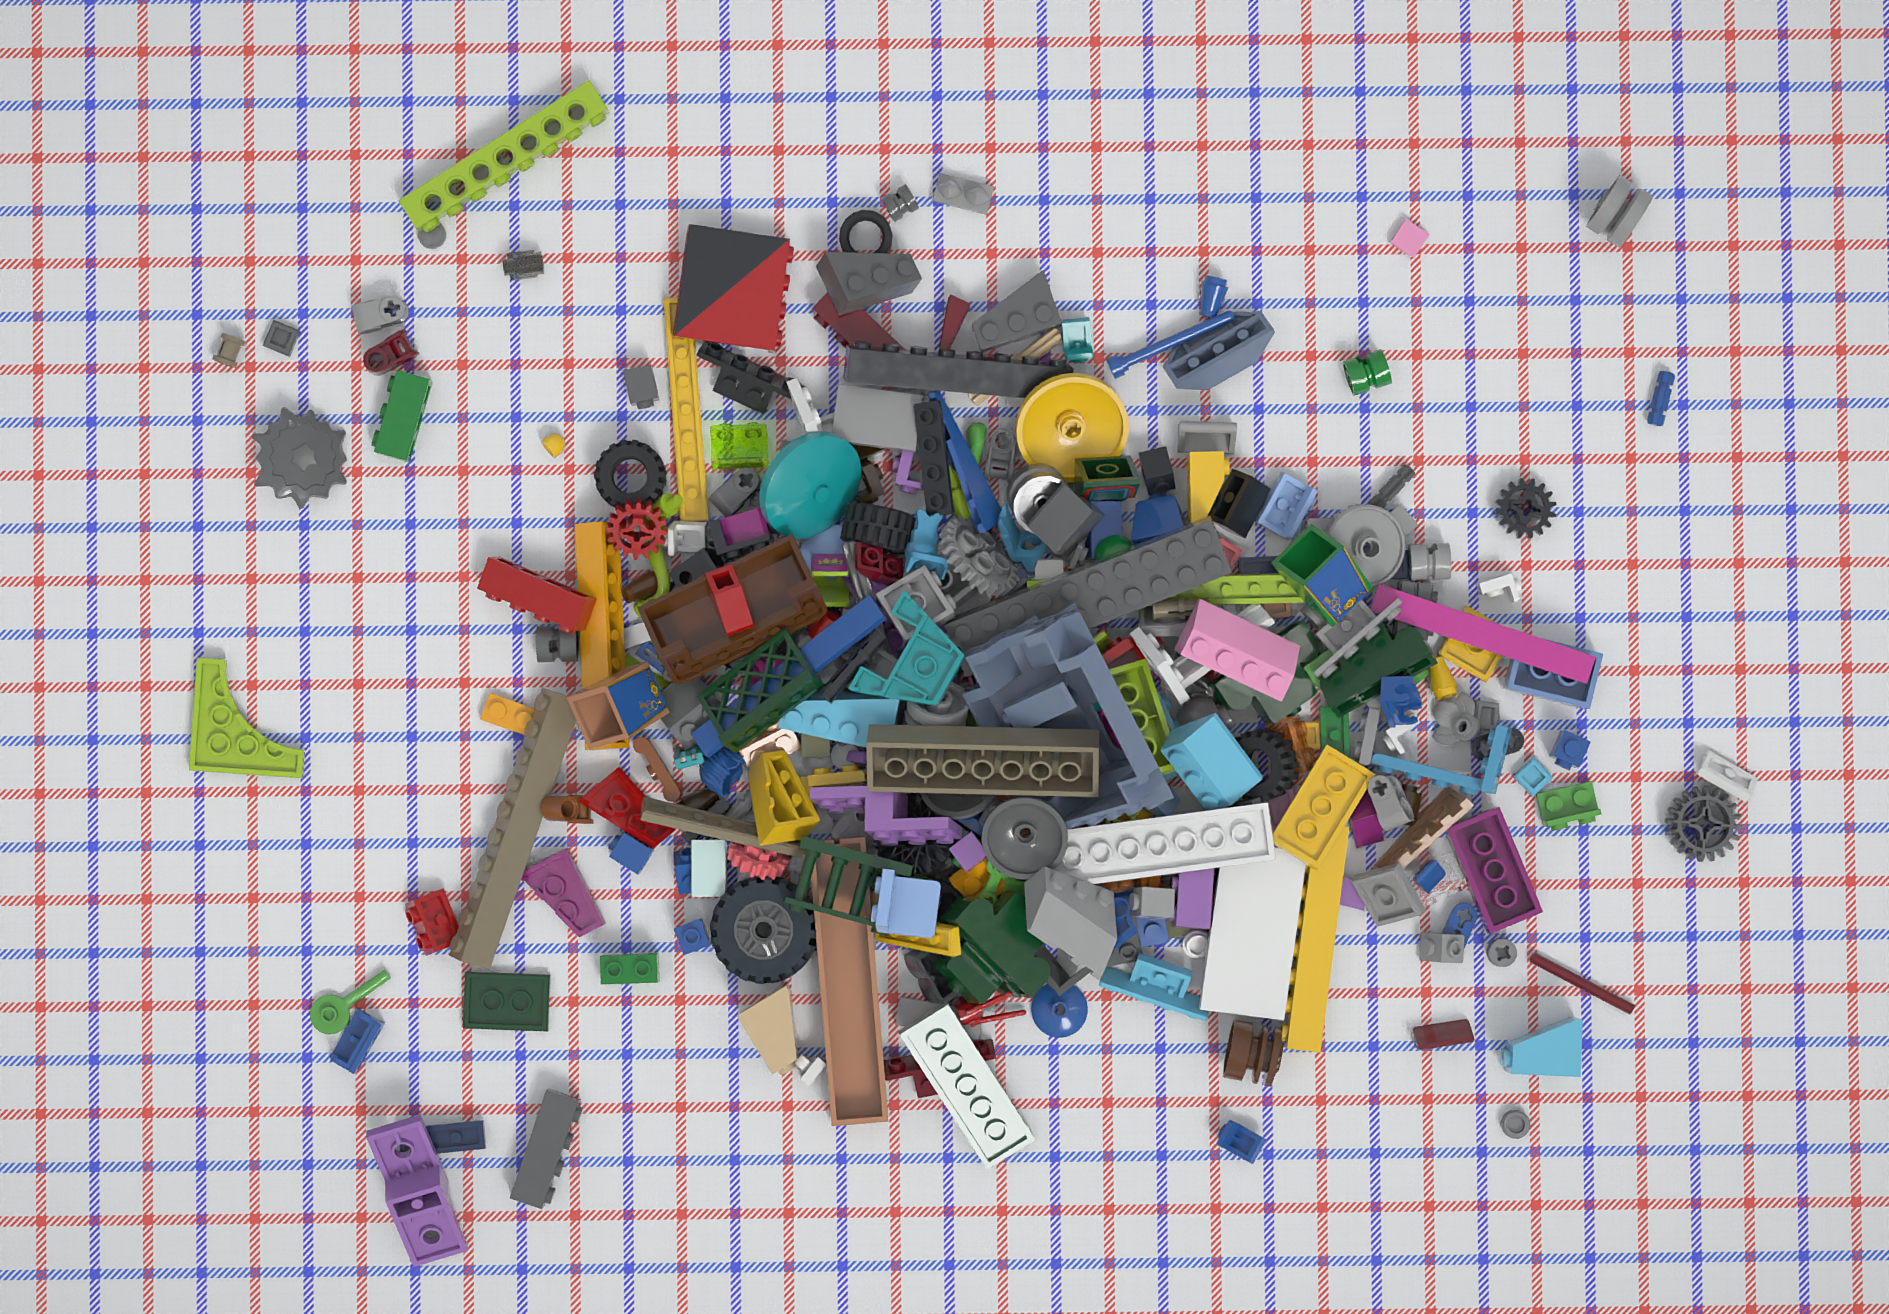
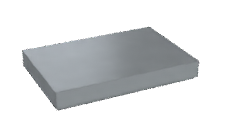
(876, 418)

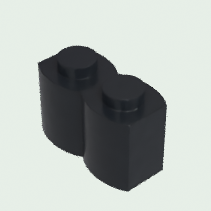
(931, 981)

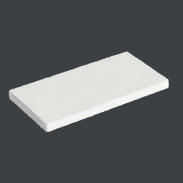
(1253, 937)

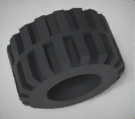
(625, 451)
(877, 526)
(1282, 762)

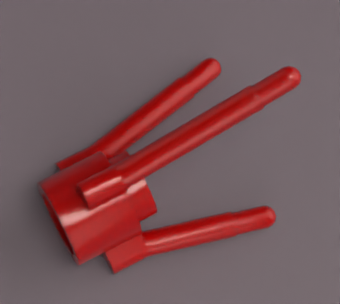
(970, 1012)

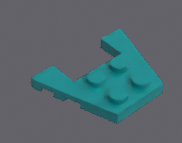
(924, 665)

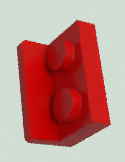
(432, 921)

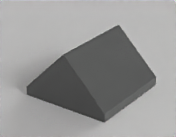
(1065, 520)

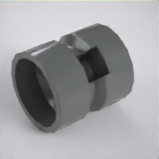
(567, 645)

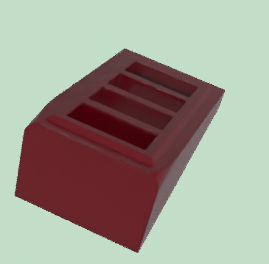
(954, 316)

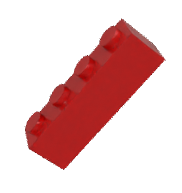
(536, 594)

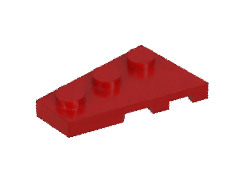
(620, 803)

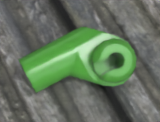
(976, 438)

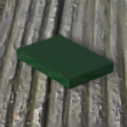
(506, 1001)

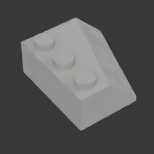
(1072, 917)

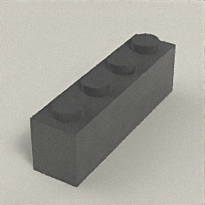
(545, 1148)

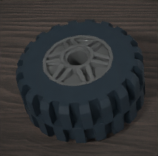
(740, 944)

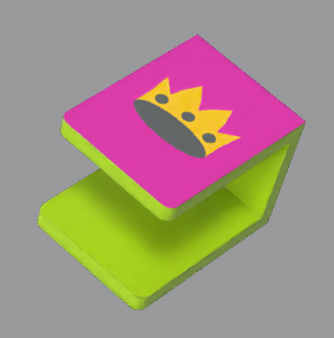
(833, 591)

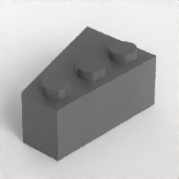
(1018, 316)

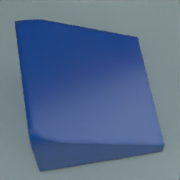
(1429, 876)

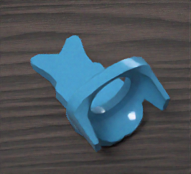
(1015, 541)
(922, 545)

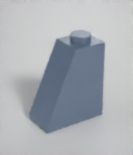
(1041, 703)

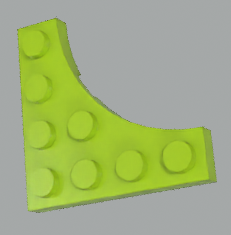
(225, 740)

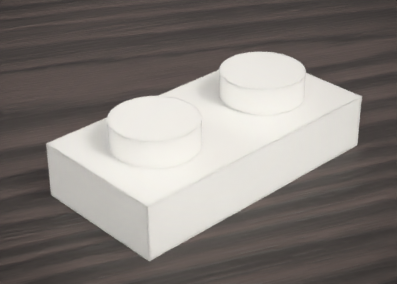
(1727, 776)

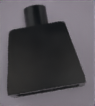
(697, 565)

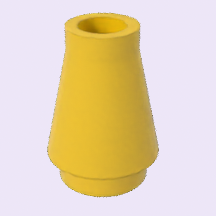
(1441, 680)

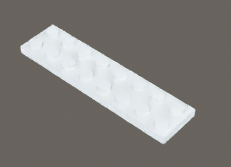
(1170, 844)

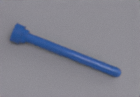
(1120, 364)

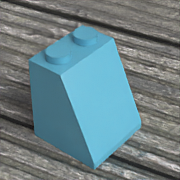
(1546, 1051)

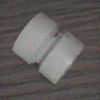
(1429, 561)

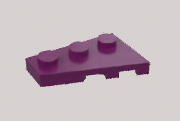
(565, 891)

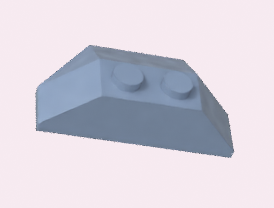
(1220, 352)

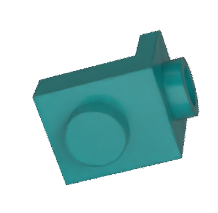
(1077, 339)

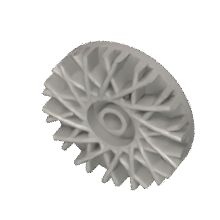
(1379, 531)

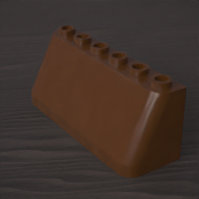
(778, 597)

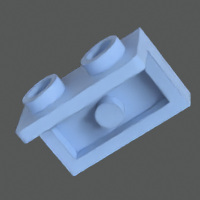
(1286, 506)

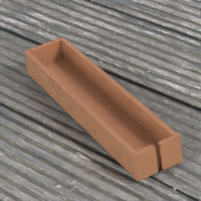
(849, 999)

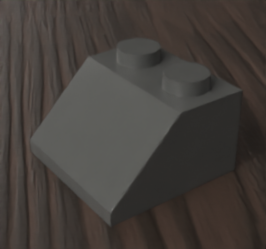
(685, 709)

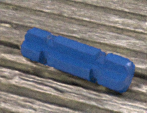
(1661, 398)

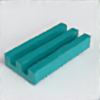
(678, 754)

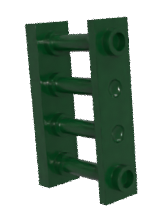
(840, 857)

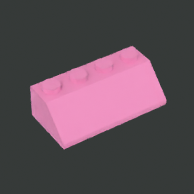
(1239, 649)

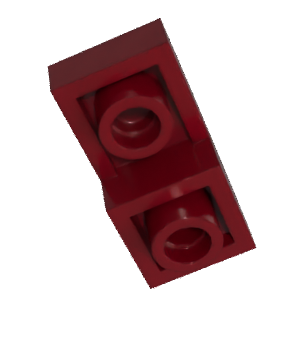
(876, 565)

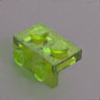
(739, 446)

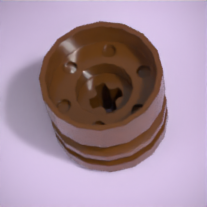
(1252, 1053)

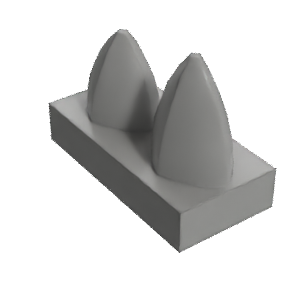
(963, 194)

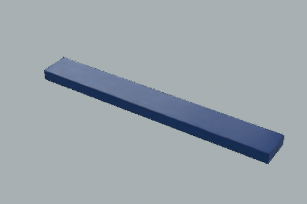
(818, 652)

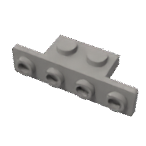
(1350, 630)

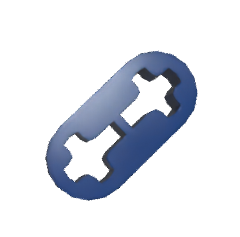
(1453, 920)

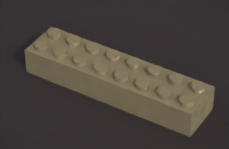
(983, 760)

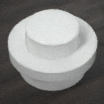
(1195, 944)

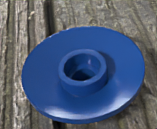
(1059, 1025)

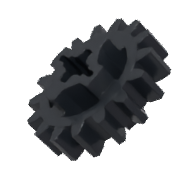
(1522, 521)

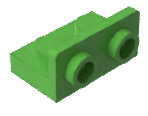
(1568, 805)

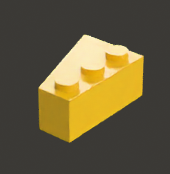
(779, 800)

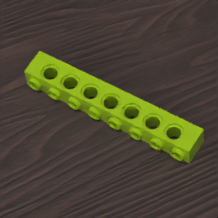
(464, 171)

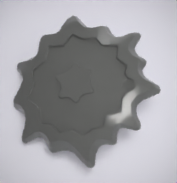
(300, 457)

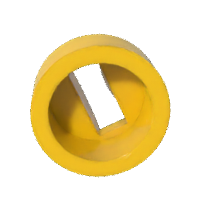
(553, 444)

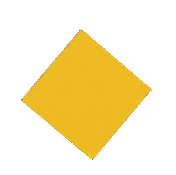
(1470, 658)

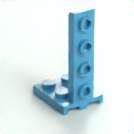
(1490, 767)

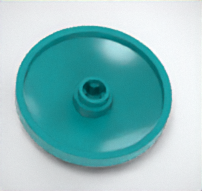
(810, 484)

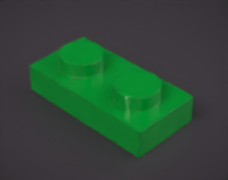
(1334, 731)

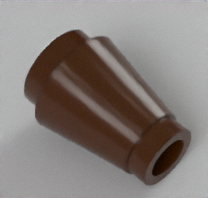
(641, 587)

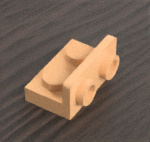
(768, 741)

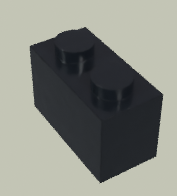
(1239, 503)

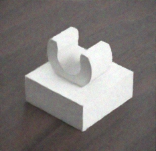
(811, 1068)

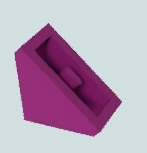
(744, 526)
(1364, 823)

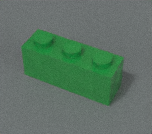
(402, 416)

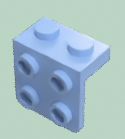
(906, 905)

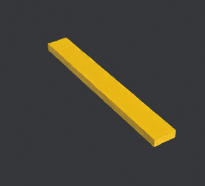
(686, 421)

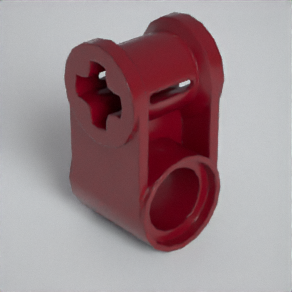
(391, 352)

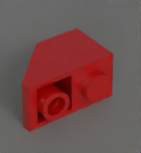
(728, 600)

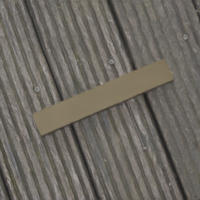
(711, 825)

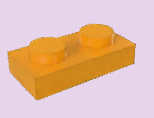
(506, 713)

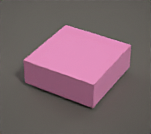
(1409, 238)

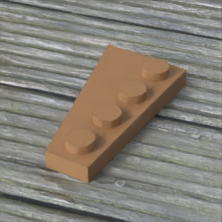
(1430, 824)

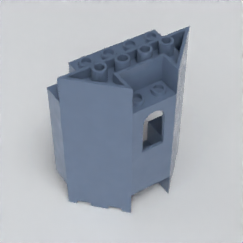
(1061, 644)

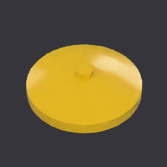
(1071, 420)

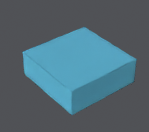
(1532, 777)

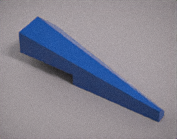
(977, 493)

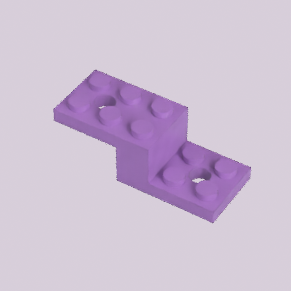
(886, 815)
(416, 1190)

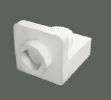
(1495, 587)

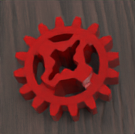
(649, 529)

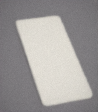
(635, 635)

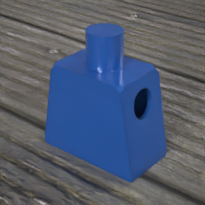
(1156, 517)

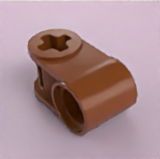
(566, 809)

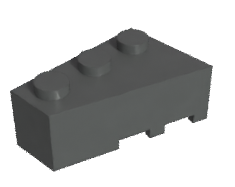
(866, 278)

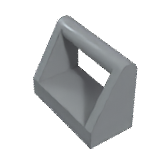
(1206, 436)

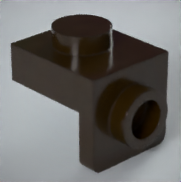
(871, 476)

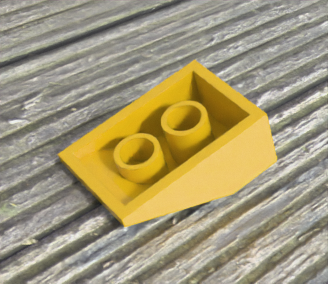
(1204, 481)

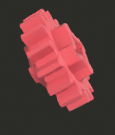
(757, 861)

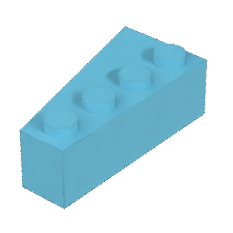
(844, 719)

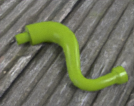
(669, 506)

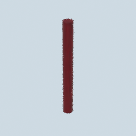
(1582, 983)

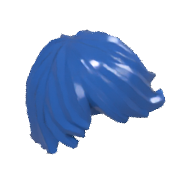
(721, 770)

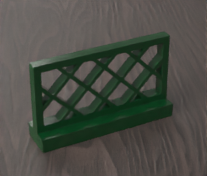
(774, 707)

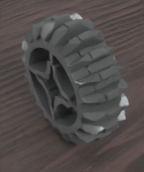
(1704, 810)

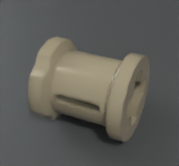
(228, 350)

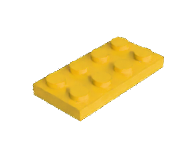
(1322, 807)

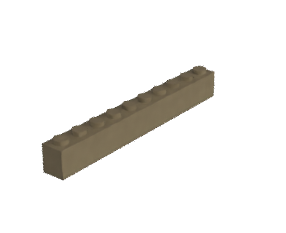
(514, 830)

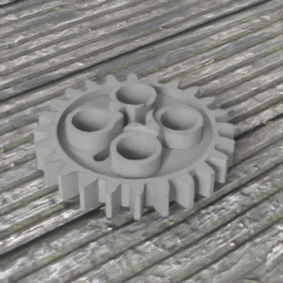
(978, 557)

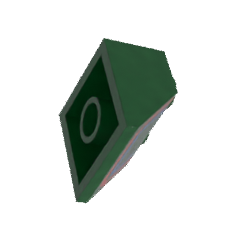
(1106, 478)

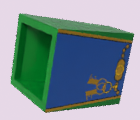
(1322, 574)

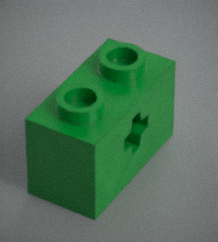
(629, 968)

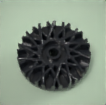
(924, 857)

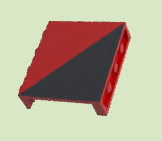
(732, 287)

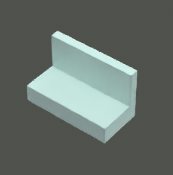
(708, 868)

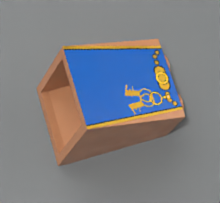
(618, 705)

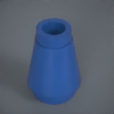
(1212, 295)

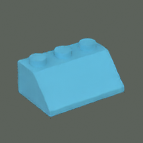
(1210, 762)

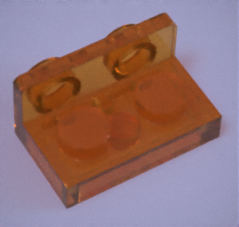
(1296, 730)

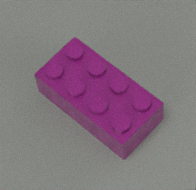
(1493, 870)

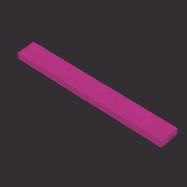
(1486, 635)

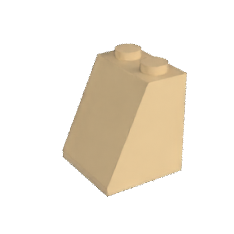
(773, 1030)

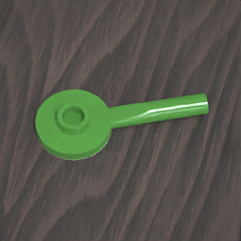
(332, 1013)

